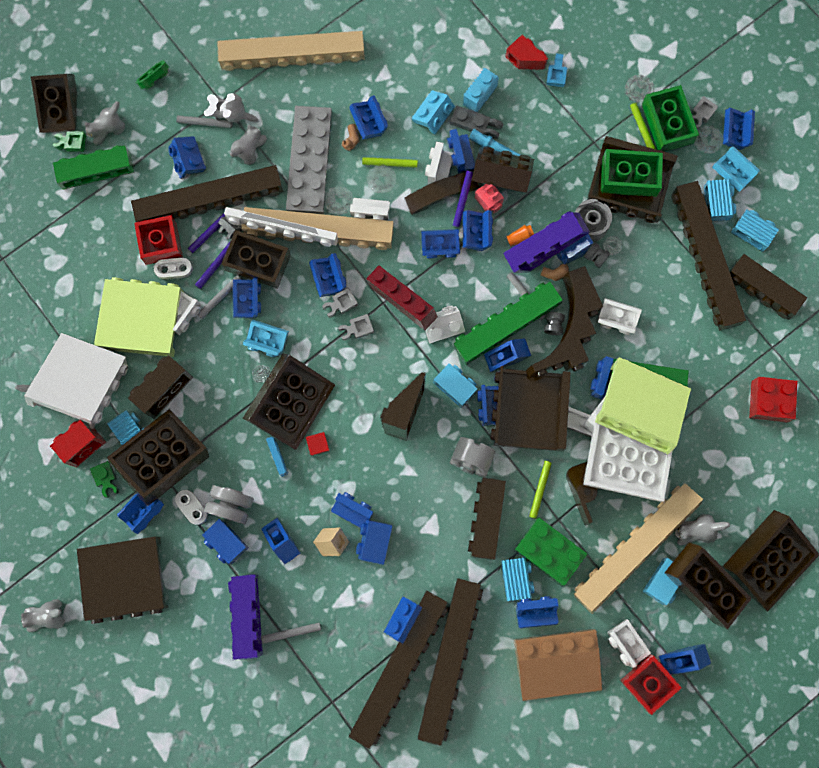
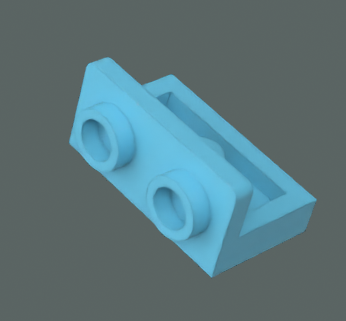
(433, 111)
(736, 168)
(266, 338)

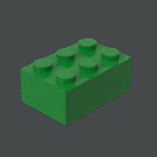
(670, 119)
(631, 172)
(550, 552)

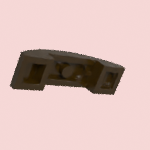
(437, 192)

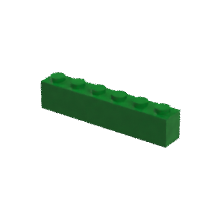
(508, 322)

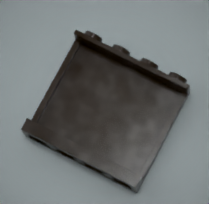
(633, 206)
(531, 410)
(121, 579)

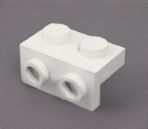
(440, 163)
(370, 209)
(187, 310)
(619, 316)
(446, 324)
(628, 643)

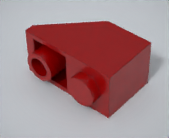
(525, 55)

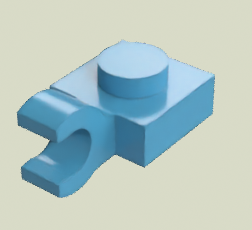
(557, 73)

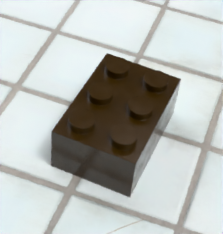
(503, 169)
(256, 259)
(160, 387)

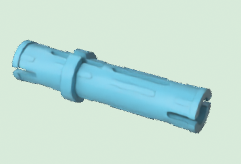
(487, 141)

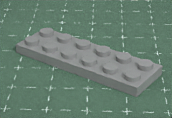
(309, 159)

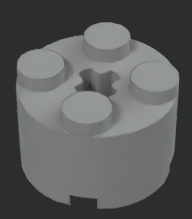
(597, 213)
(472, 457)

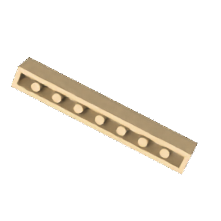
(291, 50)
(349, 229)
(637, 548)

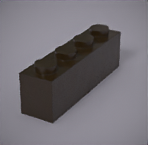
(767, 287)
(487, 518)

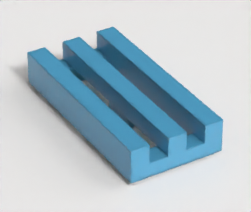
(277, 456)

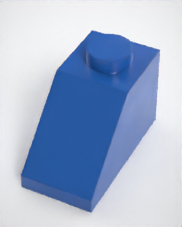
(575, 250)
(507, 354)
(280, 541)
(686, 659)

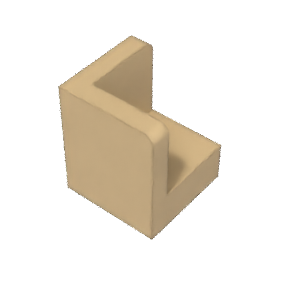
(331, 542)

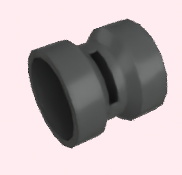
(597, 255)
(554, 323)

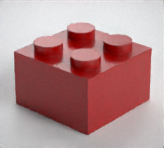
(158, 239)
(773, 399)
(77, 443)
(650, 684)

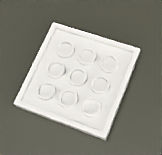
(626, 465)

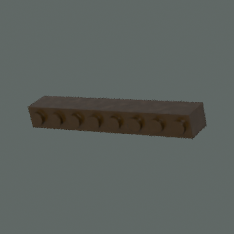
(209, 195)
(708, 256)
(449, 661)
(397, 671)

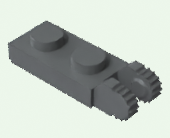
(472, 120)

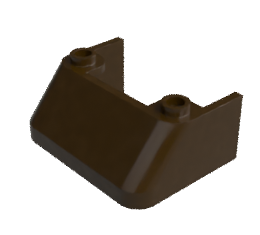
(581, 493)

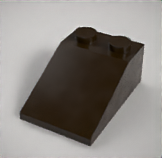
(55, 102)

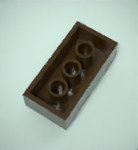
(708, 585)

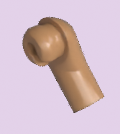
(353, 138)
(555, 274)

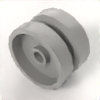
(229, 503)

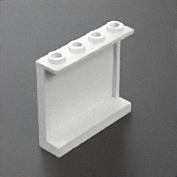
(77, 379)

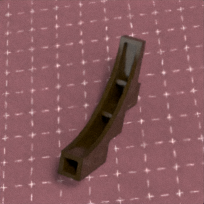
(583, 305)

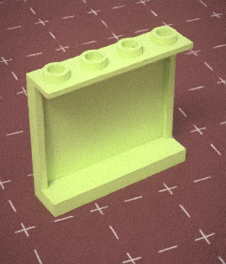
(138, 317)
(644, 406)

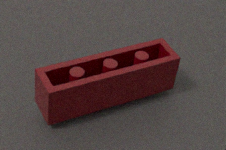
(402, 297)

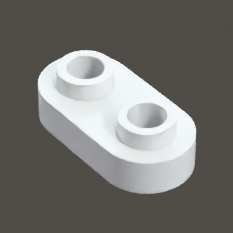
(174, 268)
(191, 506)

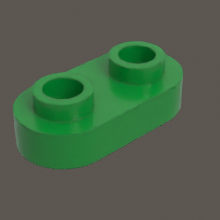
(147, 80)

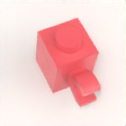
(489, 198)

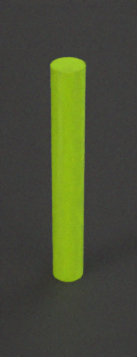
(642, 126)
(389, 162)
(540, 489)

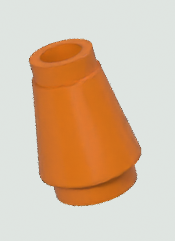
(520, 235)

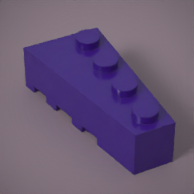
(546, 243)
(245, 617)

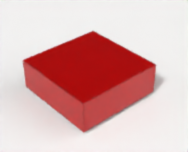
(317, 444)

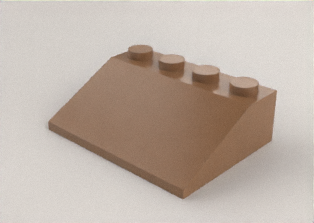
(558, 664)

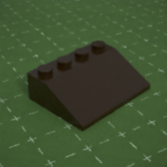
(289, 401)
(402, 410)
(158, 457)
(771, 559)

